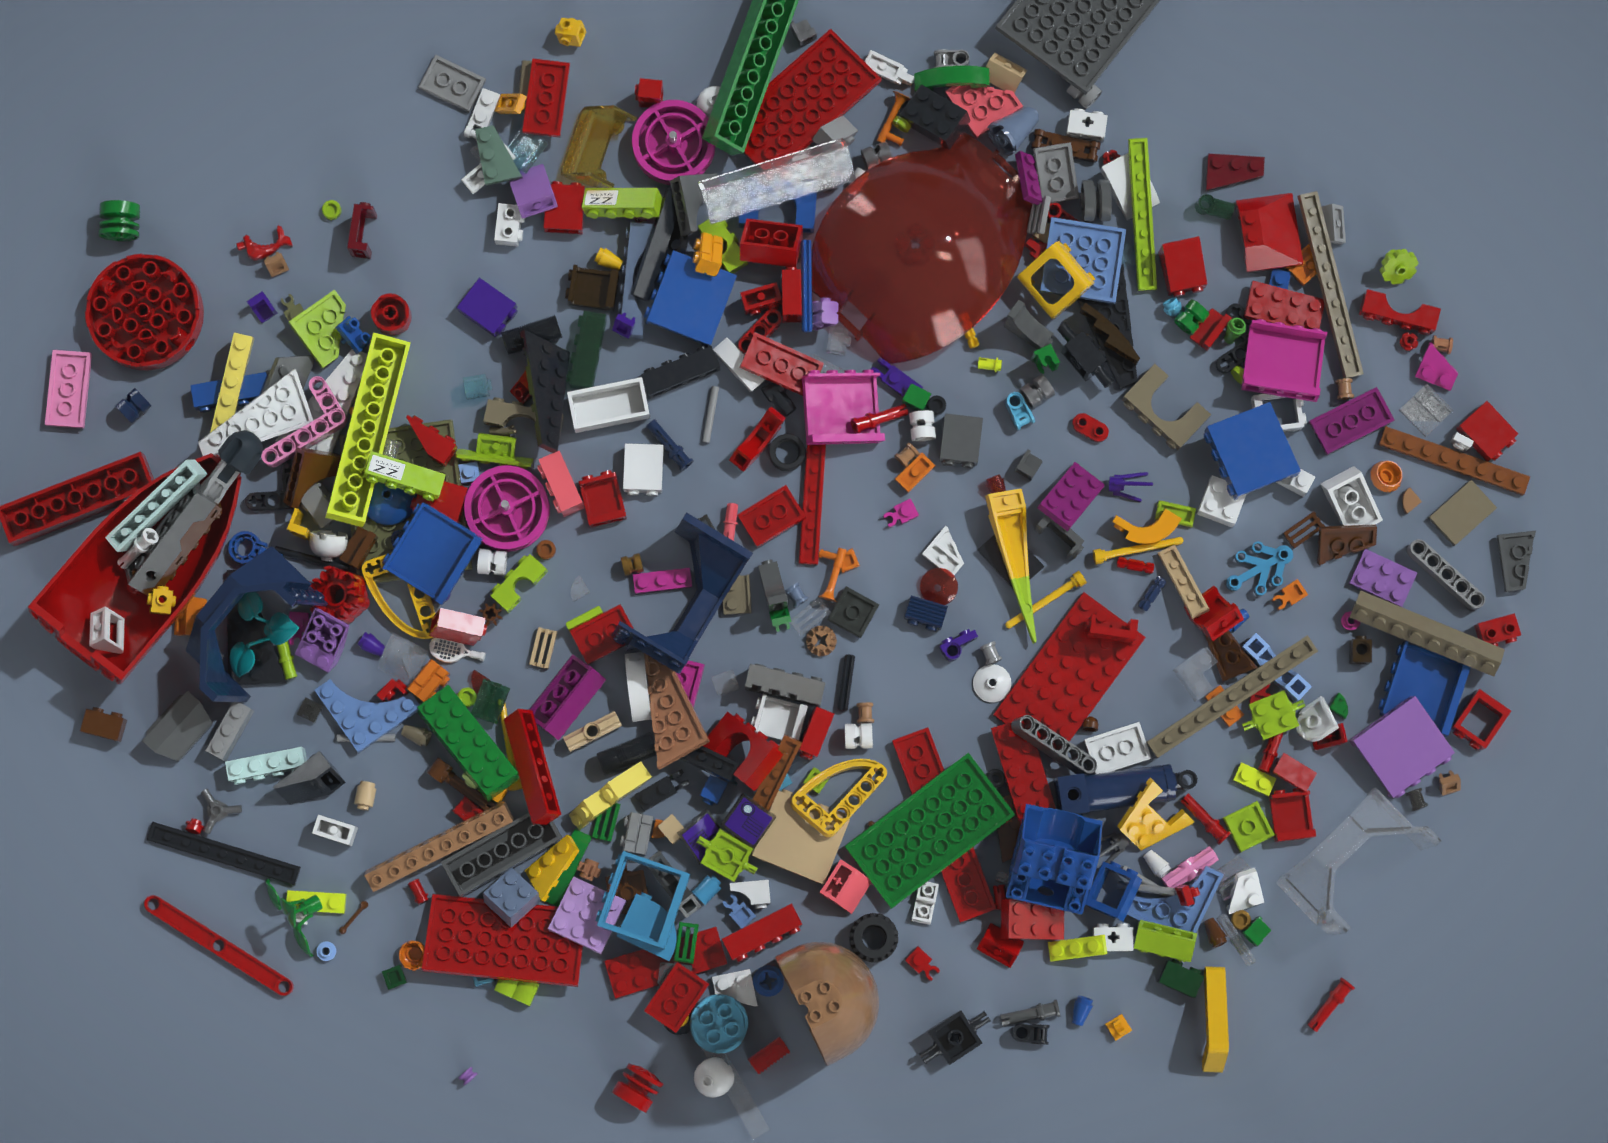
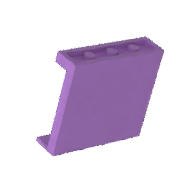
(1403, 746)

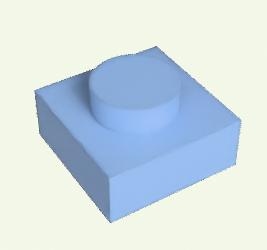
(468, 472)

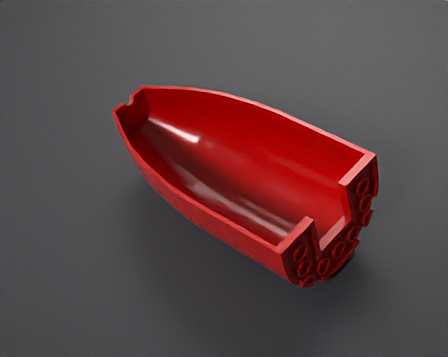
(96, 580)

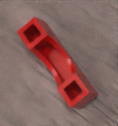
(1375, 306)

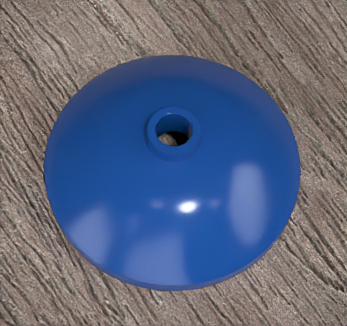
(391, 509)

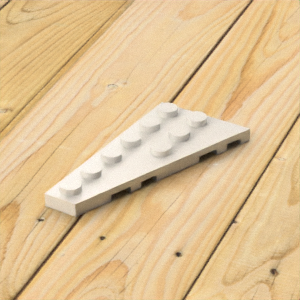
(344, 384)
(267, 416)

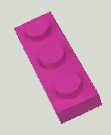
(662, 580)

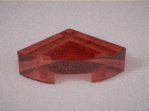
(476, 680)

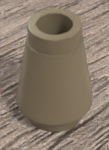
(418, 735)

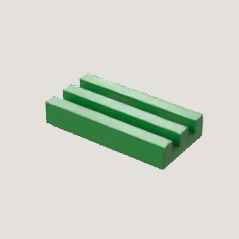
(602, 836)
(688, 926)

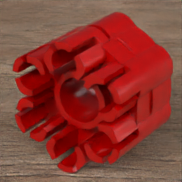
(355, 593)

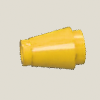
(608, 259)

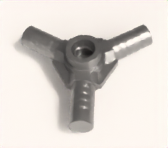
(217, 810)

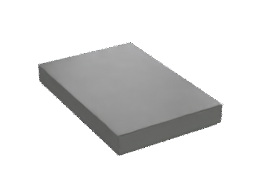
(452, 83)
(1056, 172)

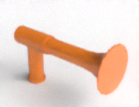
(885, 131)
(839, 558)

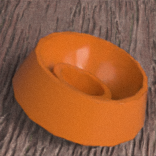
(1386, 476)

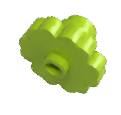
(1398, 266)

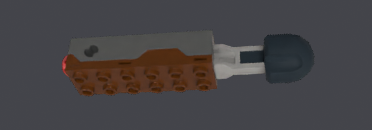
(192, 516)

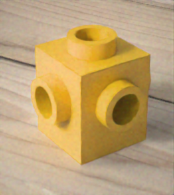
(570, 32)
(156, 606)

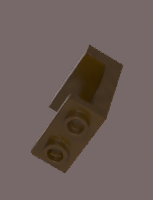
(592, 288)

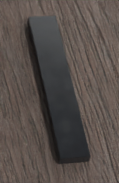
(655, 248)

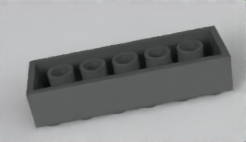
(499, 853)

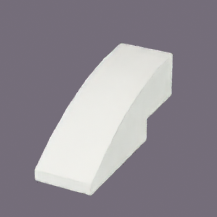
(732, 358)

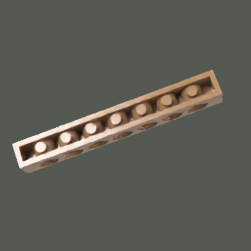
(438, 846)

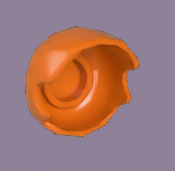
(412, 955)

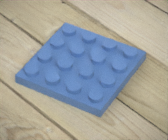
(1095, 249)

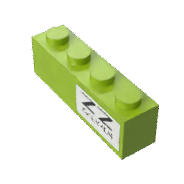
(622, 202)
(404, 475)

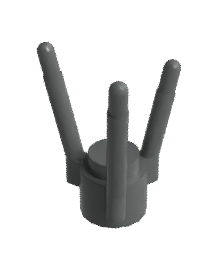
(1117, 843)

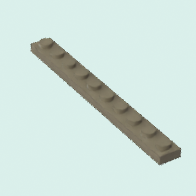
(1330, 285)
(1232, 696)

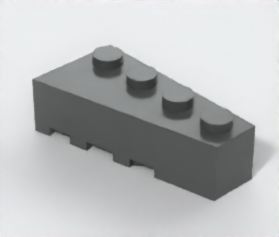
(784, 685)

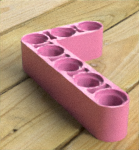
(311, 428)

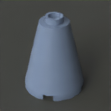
(1013, 129)

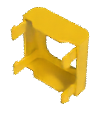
(1082, 280)

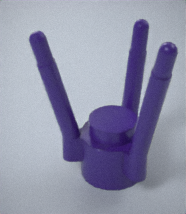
(1118, 482)

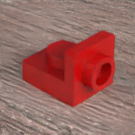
(388, 690)

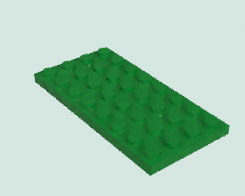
(930, 830)

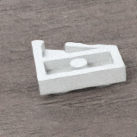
(943, 552)

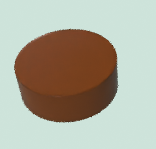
(546, 549)

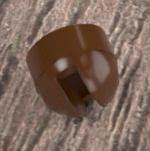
(1090, 724)

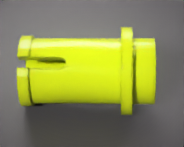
(990, 364)

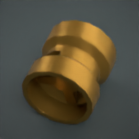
(628, 567)

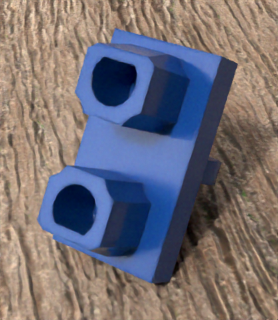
(352, 334)

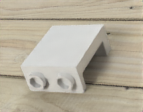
(643, 469)
(779, 718)

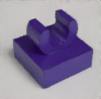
(623, 325)

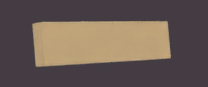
(1183, 581)

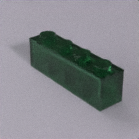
(588, 350)

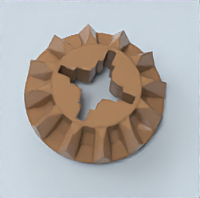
(821, 650)

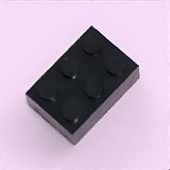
(935, 117)

